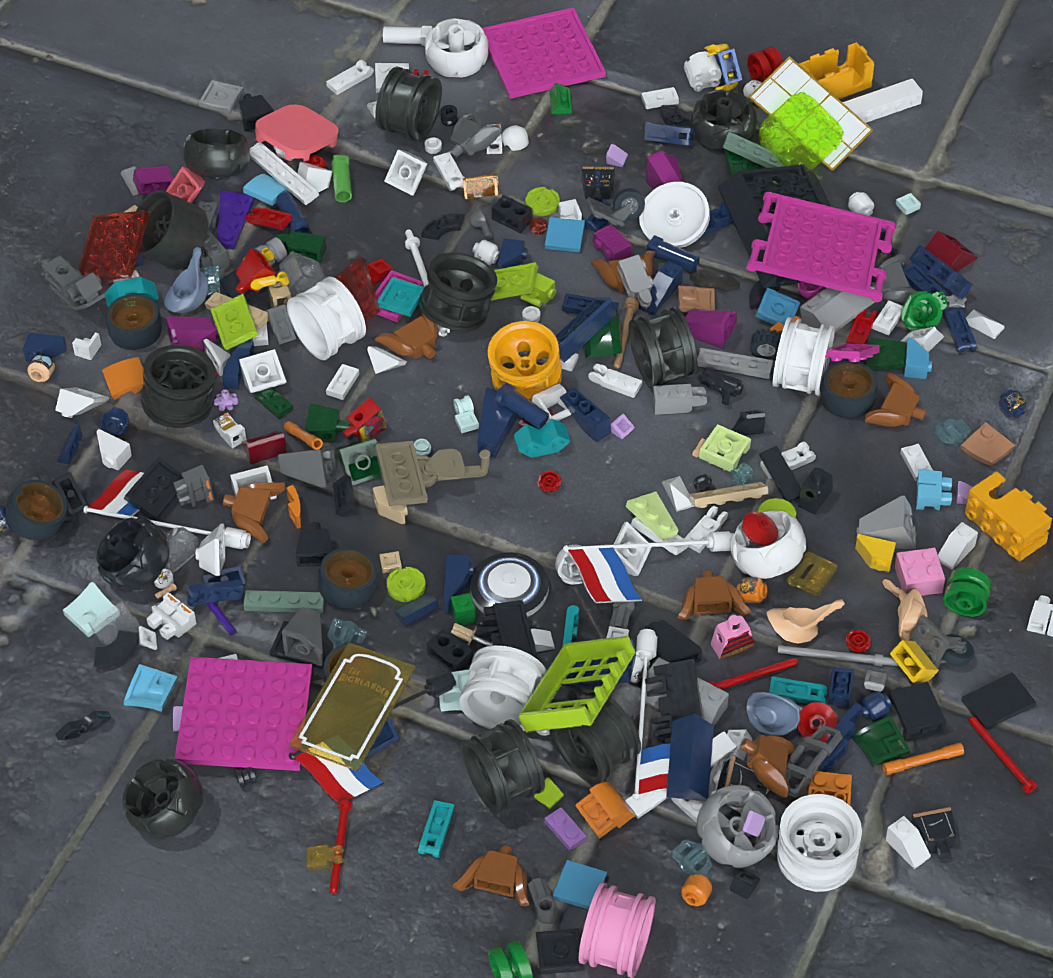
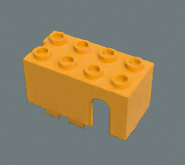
(846, 79)
(1009, 520)

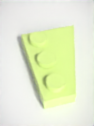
(653, 514)

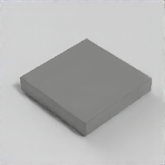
(221, 96)

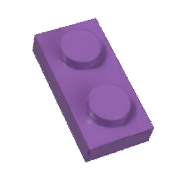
(565, 829)

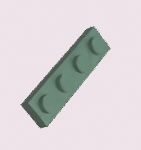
(750, 151)
(282, 601)

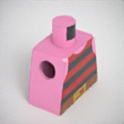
(731, 637)

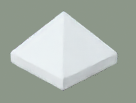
(147, 638)

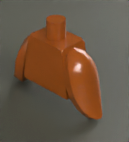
(611, 275)
(412, 339)
(898, 406)
(251, 506)
(712, 596)
(769, 760)
(496, 874)

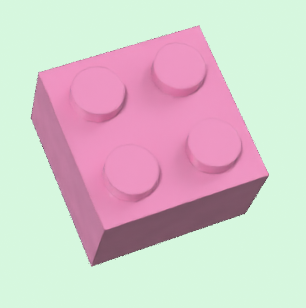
(920, 570)

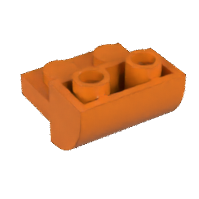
(831, 784)
(604, 809)

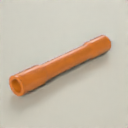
(295, 430)
(943, 753)

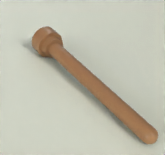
(631, 306)

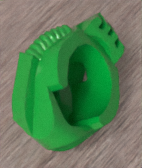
(923, 310)

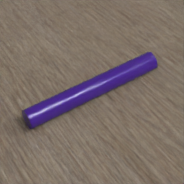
(221, 617)

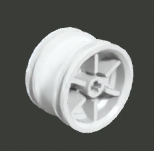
(817, 857)

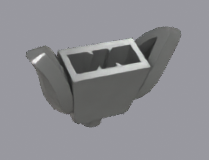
(472, 137)
(895, 285)

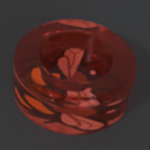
(538, 225)

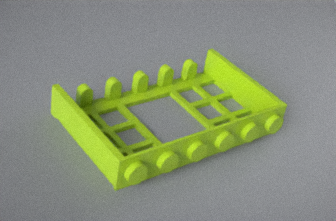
(534, 713)

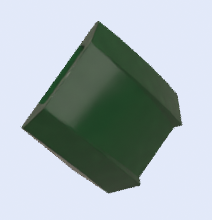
(606, 341)

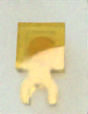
(321, 856)

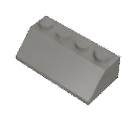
(833, 308)
(713, 699)

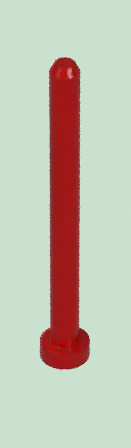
(755, 674)
(1028, 785)
(344, 806)

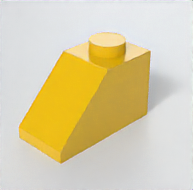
(876, 552)

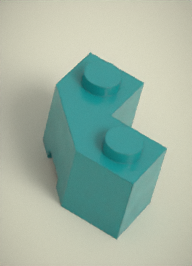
(131, 286)
(541, 442)

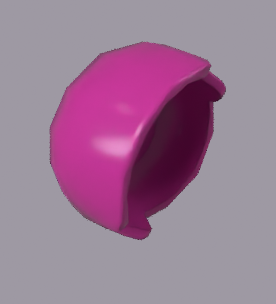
(809, 290)

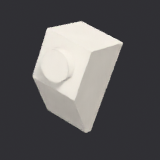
(113, 450)
(957, 545)
(907, 842)

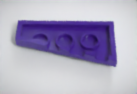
(232, 217)

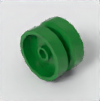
(967, 592)
(511, 962)

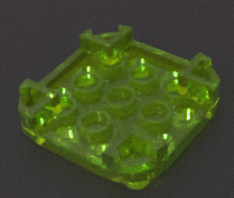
(801, 132)

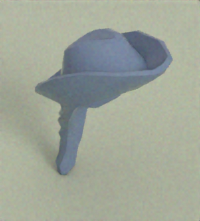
(188, 288)
(772, 713)

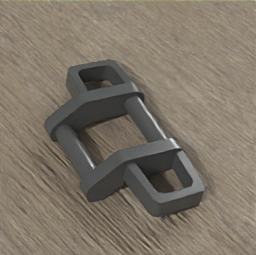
(806, 744)

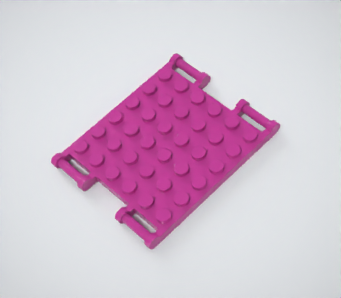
(822, 245)

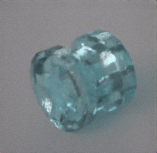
(742, 474)

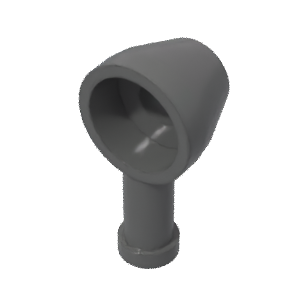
(478, 220)

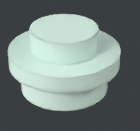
(422, 447)

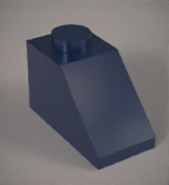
(512, 253)
(43, 344)

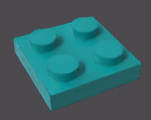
(400, 297)

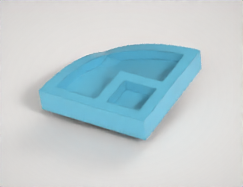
(150, 688)

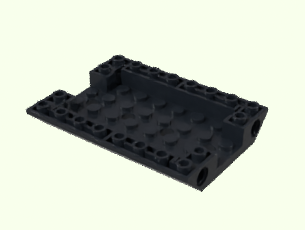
(744, 202)

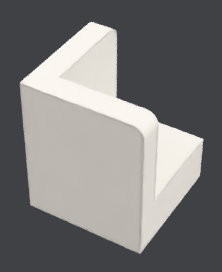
(569, 210)
(87, 347)

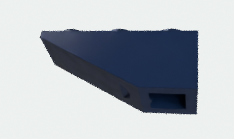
(588, 415)
(840, 686)

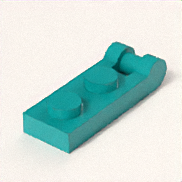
(571, 621)
(798, 690)
(436, 828)

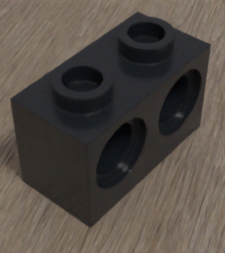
(512, 214)
(449, 651)

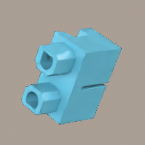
(930, 488)

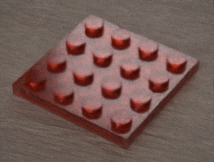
(114, 245)

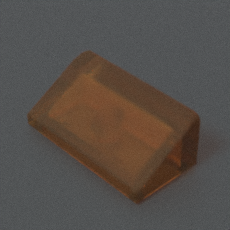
(480, 186)

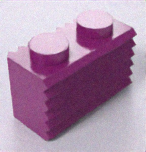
(152, 179)
(611, 243)

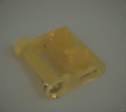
(817, 576)

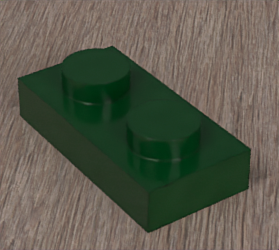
(274, 402)

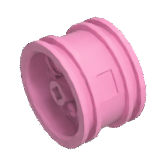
(617, 930)

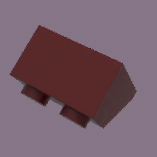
(950, 251)

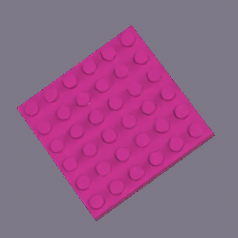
(541, 52)
(242, 713)

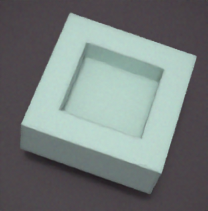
(908, 204)
(466, 421)

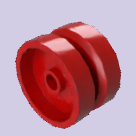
(763, 63)

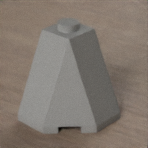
(891, 523)

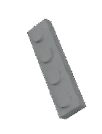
(735, 363)

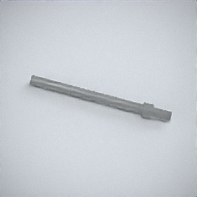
(877, 660)

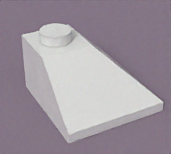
(406, 171)
(77, 401)
(212, 551)

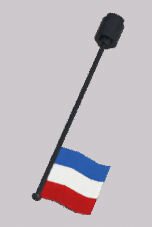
(345, 783)

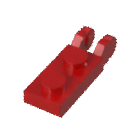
(269, 218)
(861, 328)

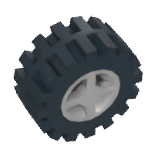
(765, 344)

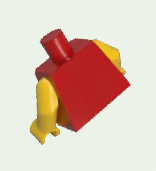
(257, 272)

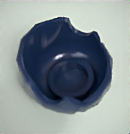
(115, 422)

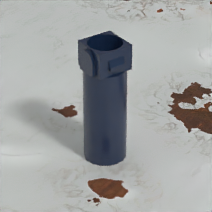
(288, 205)
(673, 254)
(520, 405)

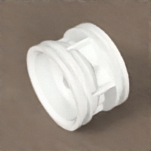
(326, 318)
(802, 357)
(499, 685)

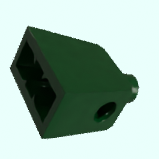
(325, 423)

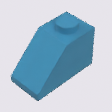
(916, 360)

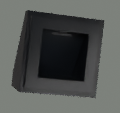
(744, 883)

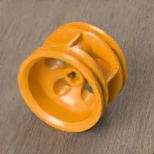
(526, 375)

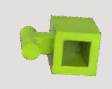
(543, 291)

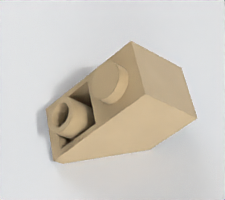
(395, 513)

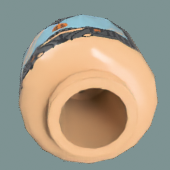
(41, 368)

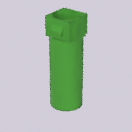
(341, 178)

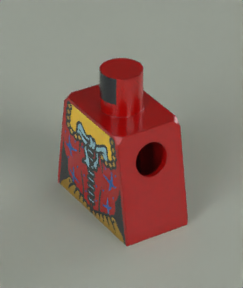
(365, 421)

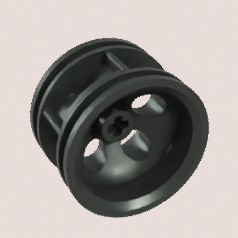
(458, 291)
(663, 347)
(502, 765)

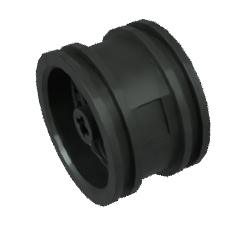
(408, 103)
(177, 386)
(599, 747)

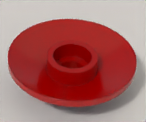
(760, 528)
(820, 712)

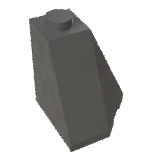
(310, 465)
(304, 637)

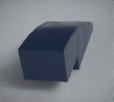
(232, 370)

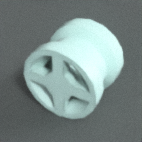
(463, 405)

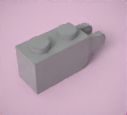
(635, 279)
(677, 398)

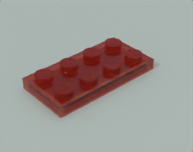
(359, 283)

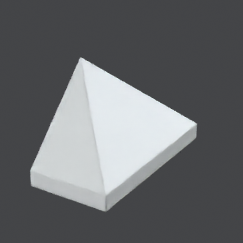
(984, 324)
(217, 355)
(383, 360)
(677, 493)

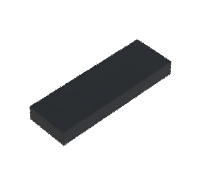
(781, 473)

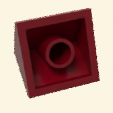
(264, 447)

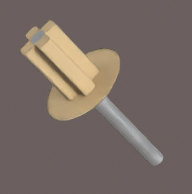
(467, 634)

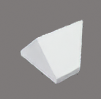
(315, 175)
(925, 337)

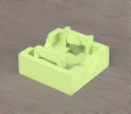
(725, 442)

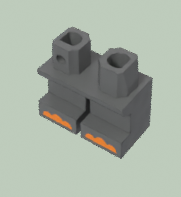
(194, 487)

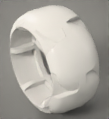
(455, 35)
(773, 559)

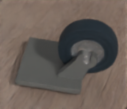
(627, 205)
(941, 647)

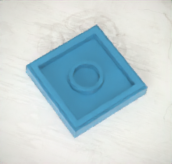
(564, 234)
(776, 307)
(578, 884)

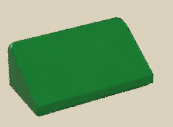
(560, 99)

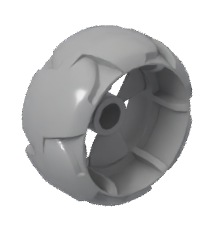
(719, 831)

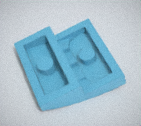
(264, 188)

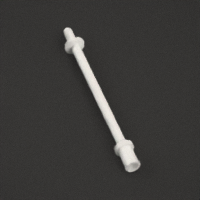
(412, 243)

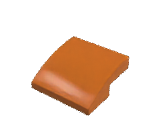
(124, 377)

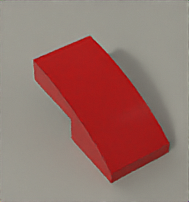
(378, 270)

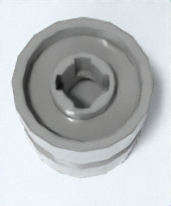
(276, 247)

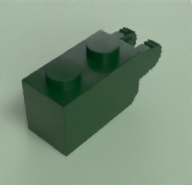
(305, 244)

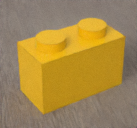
(914, 661)

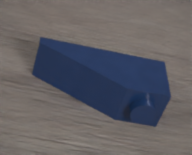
(664, 285)
(456, 577)

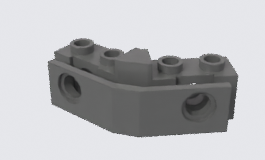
(212, 251)
(70, 285)

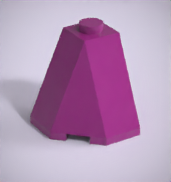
(662, 169)
(711, 325)
(191, 331)

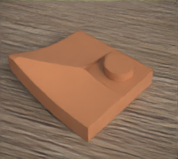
(695, 298)
(987, 445)

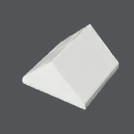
(262, 371)
(631, 557)

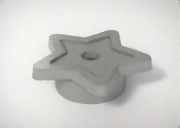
(955, 302)

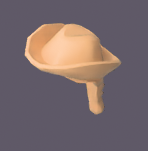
(909, 610)
(800, 624)

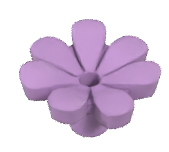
(226, 399)

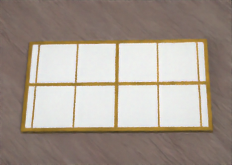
(792, 79)

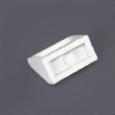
(549, 398)
(251, 476)

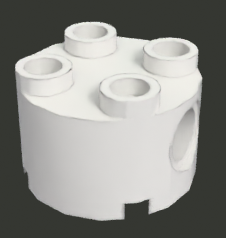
(702, 71)

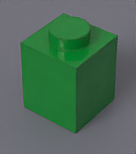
(463, 609)

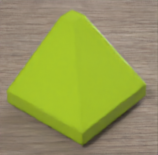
(550, 795)

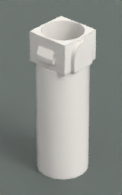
(406, 35)

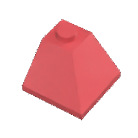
(186, 185)

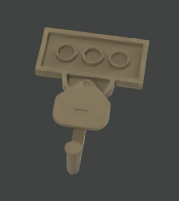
(409, 474)

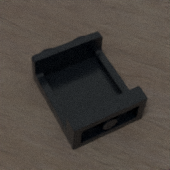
(917, 711)

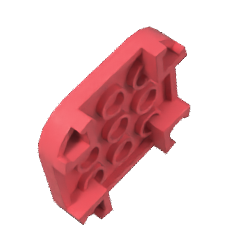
(296, 131)

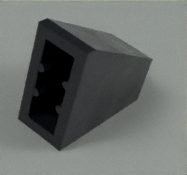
(674, 645)

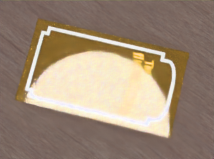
(352, 706)

